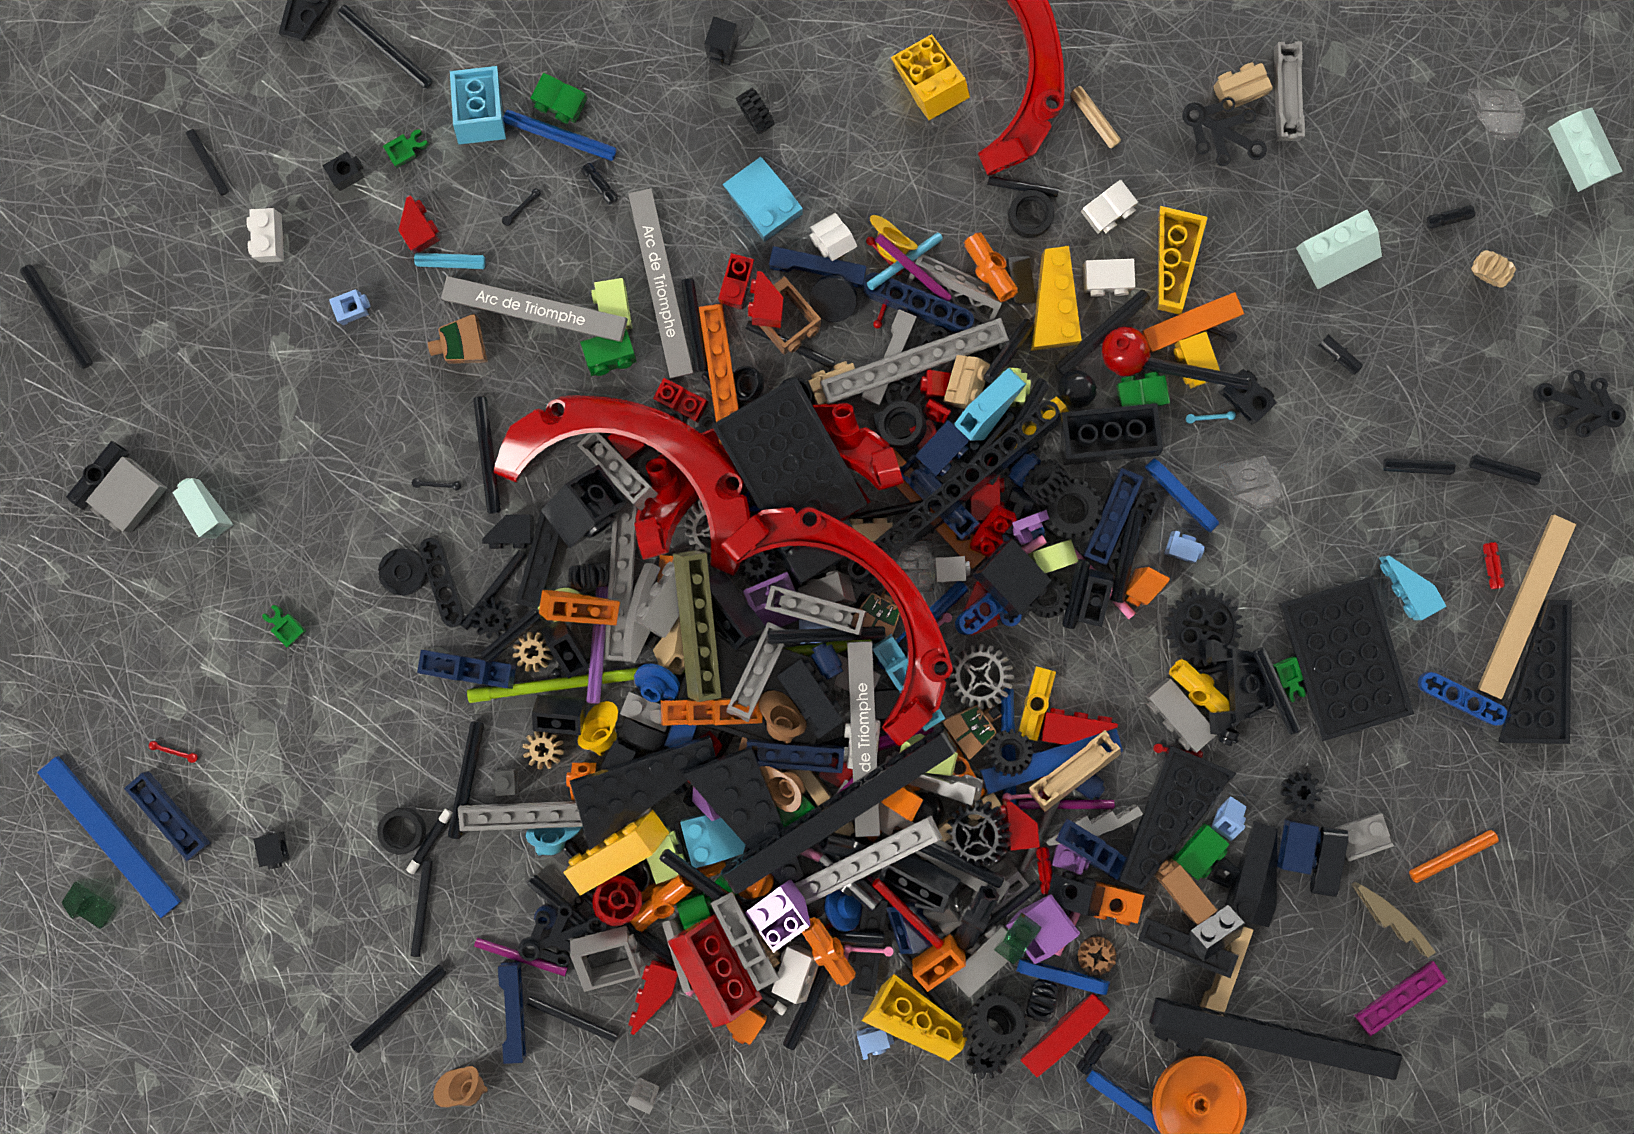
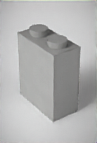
(125, 495)

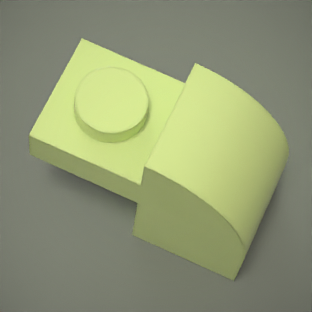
(1055, 556)

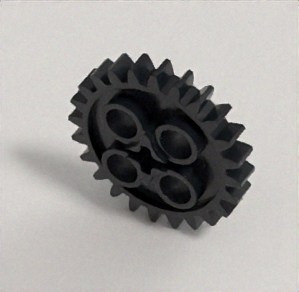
(1208, 606)

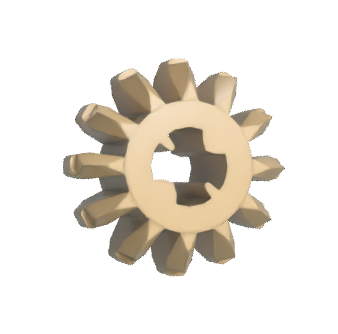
(1493, 268)
(525, 656)
(537, 754)

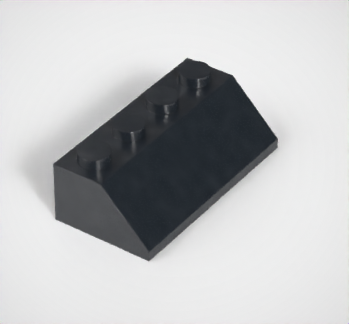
(1110, 434)

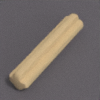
(1095, 117)

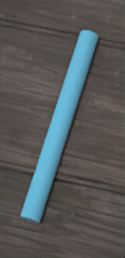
(896, 267)

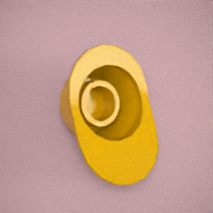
(895, 236)
(599, 728)

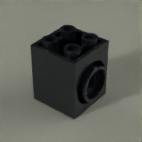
(584, 506)

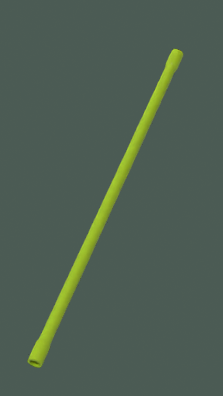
(488, 693)

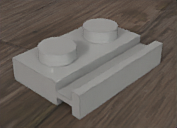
(1366, 836)

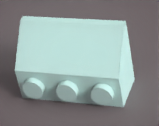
(1584, 149)
(1341, 249)

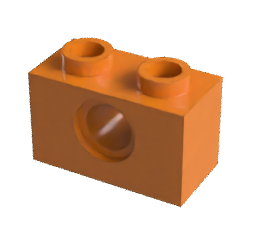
(1130, 904)

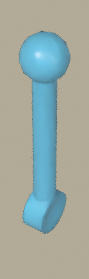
(1192, 418)

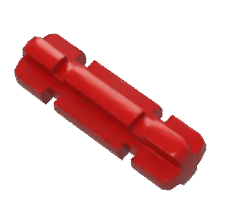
(1493, 565)
(1044, 868)

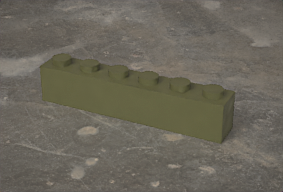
(697, 625)

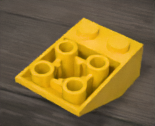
(931, 77)

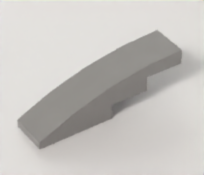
(635, 633)
(1101, 823)
(745, 941)

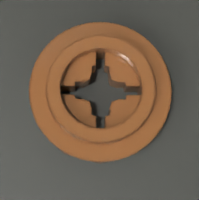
(1092, 945)

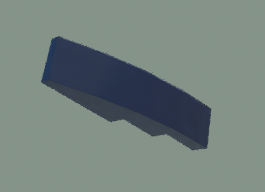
(466, 669)
(1091, 849)

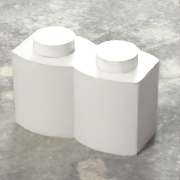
(1109, 207)
(832, 237)

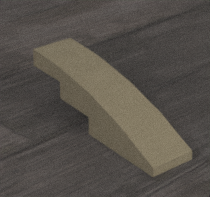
(1387, 915)

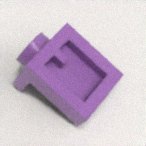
(1023, 527)
(1068, 860)

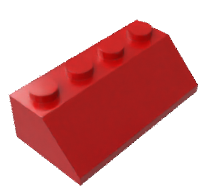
(714, 971)

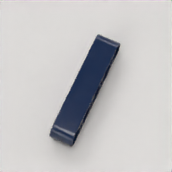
(930, 302)

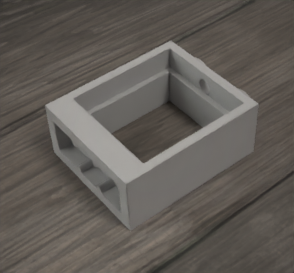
(610, 973)

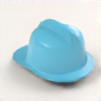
(550, 840)

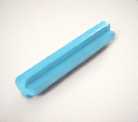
(449, 260)

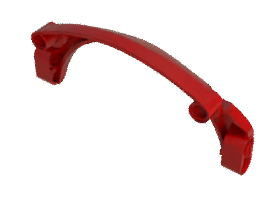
(1044, 83)
(860, 450)
(693, 453)
(922, 685)

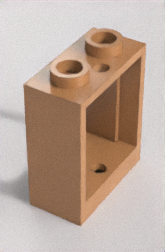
(810, 330)
(1184, 891)

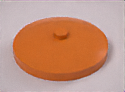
(1199, 1098)

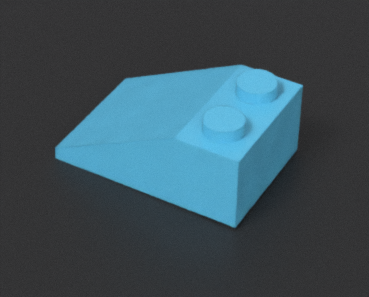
(477, 105)
(763, 198)
(709, 840)

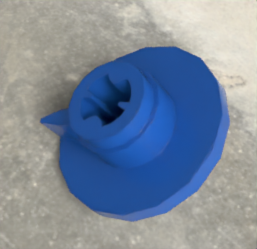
(656, 683)
(842, 910)

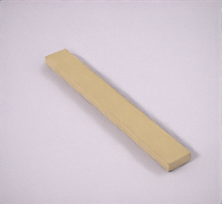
(1526, 606)

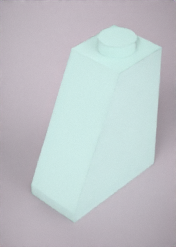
(201, 509)

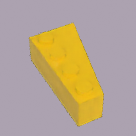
(1178, 248)
(1056, 304)
(915, 1019)

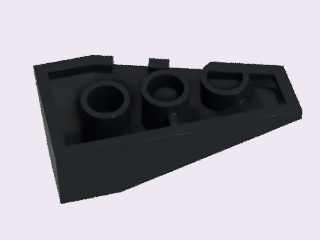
(1255, 888)

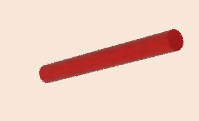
(908, 913)

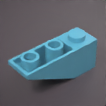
(990, 406)
(1417, 593)

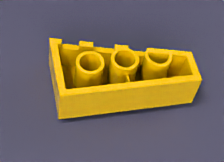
(616, 853)

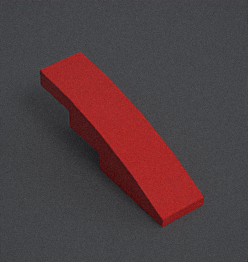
(1065, 1034)

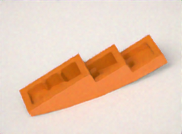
(1193, 322)
(704, 713)

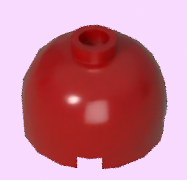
(1125, 351)
(617, 901)

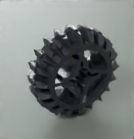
(995, 842)

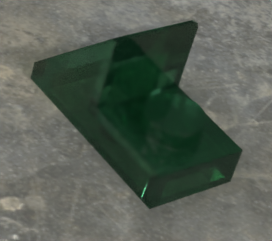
(88, 905)
(1017, 938)

